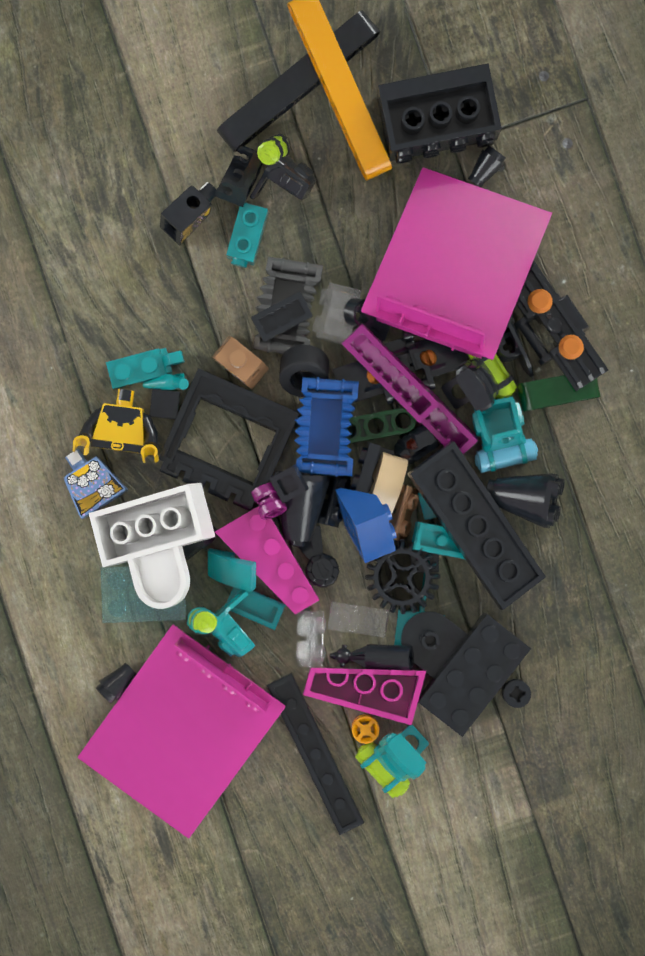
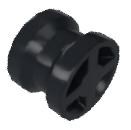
(515, 688)

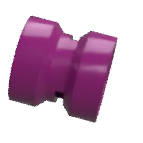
(269, 501)

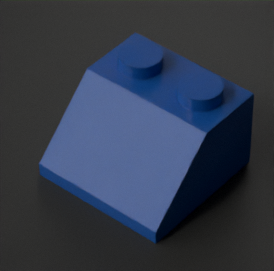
(367, 523)

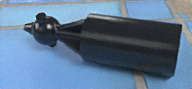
(377, 657)

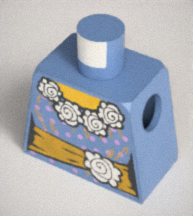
(91, 483)

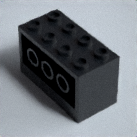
(439, 95)

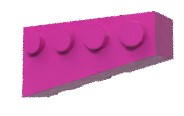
(275, 564)

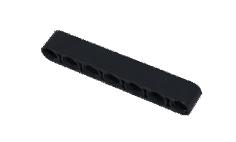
(292, 86)

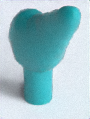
(167, 382)

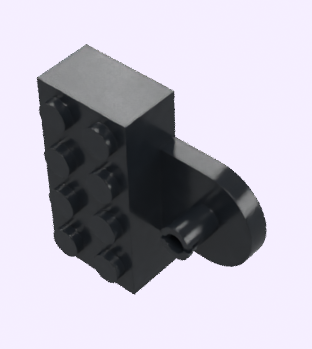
(463, 665)

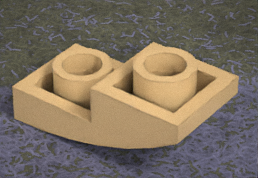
(389, 479)

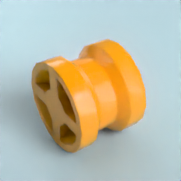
(362, 731)

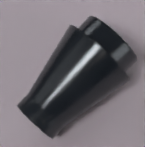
(486, 166)
(115, 683)

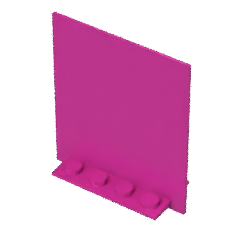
(456, 264)
(181, 731)

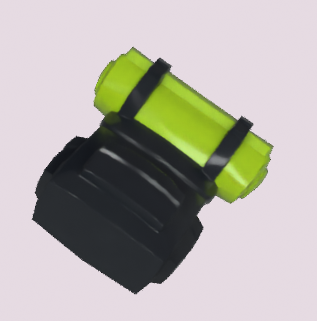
(282, 169)
(481, 383)

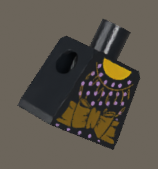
(180, 220)

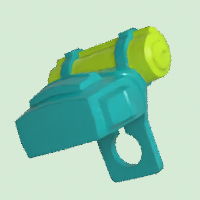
(222, 626)
(394, 760)

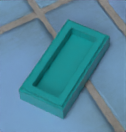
(258, 608)

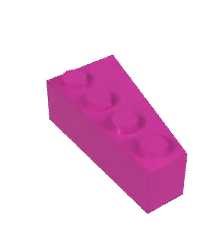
(375, 692)

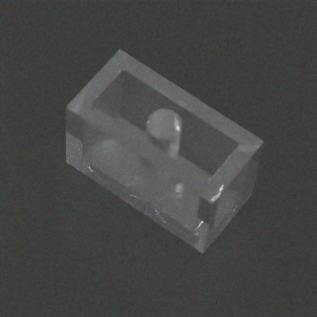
(331, 324)

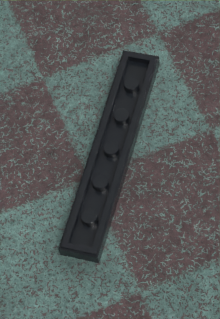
(316, 754)

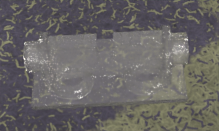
(313, 626)

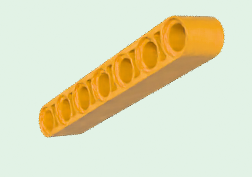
(340, 87)

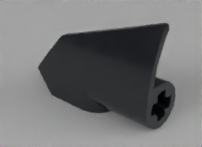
(511, 337)

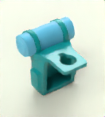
(502, 436)

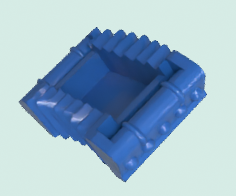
(325, 426)

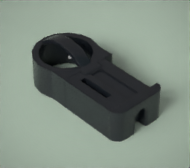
(378, 328)

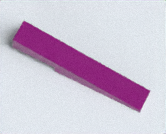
(408, 389)

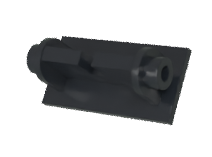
(330, 511)

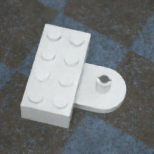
(151, 539)

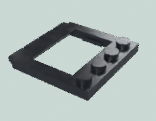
(241, 403)

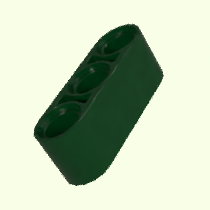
(553, 392)
(389, 425)

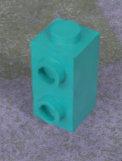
(247, 235)

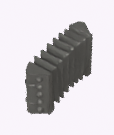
(283, 281)

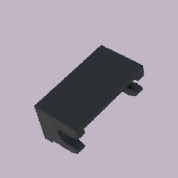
(240, 177)

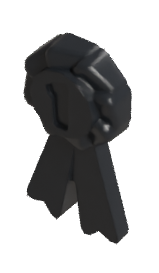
(321, 568)

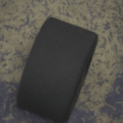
(301, 359)

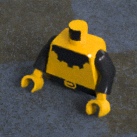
(120, 428)

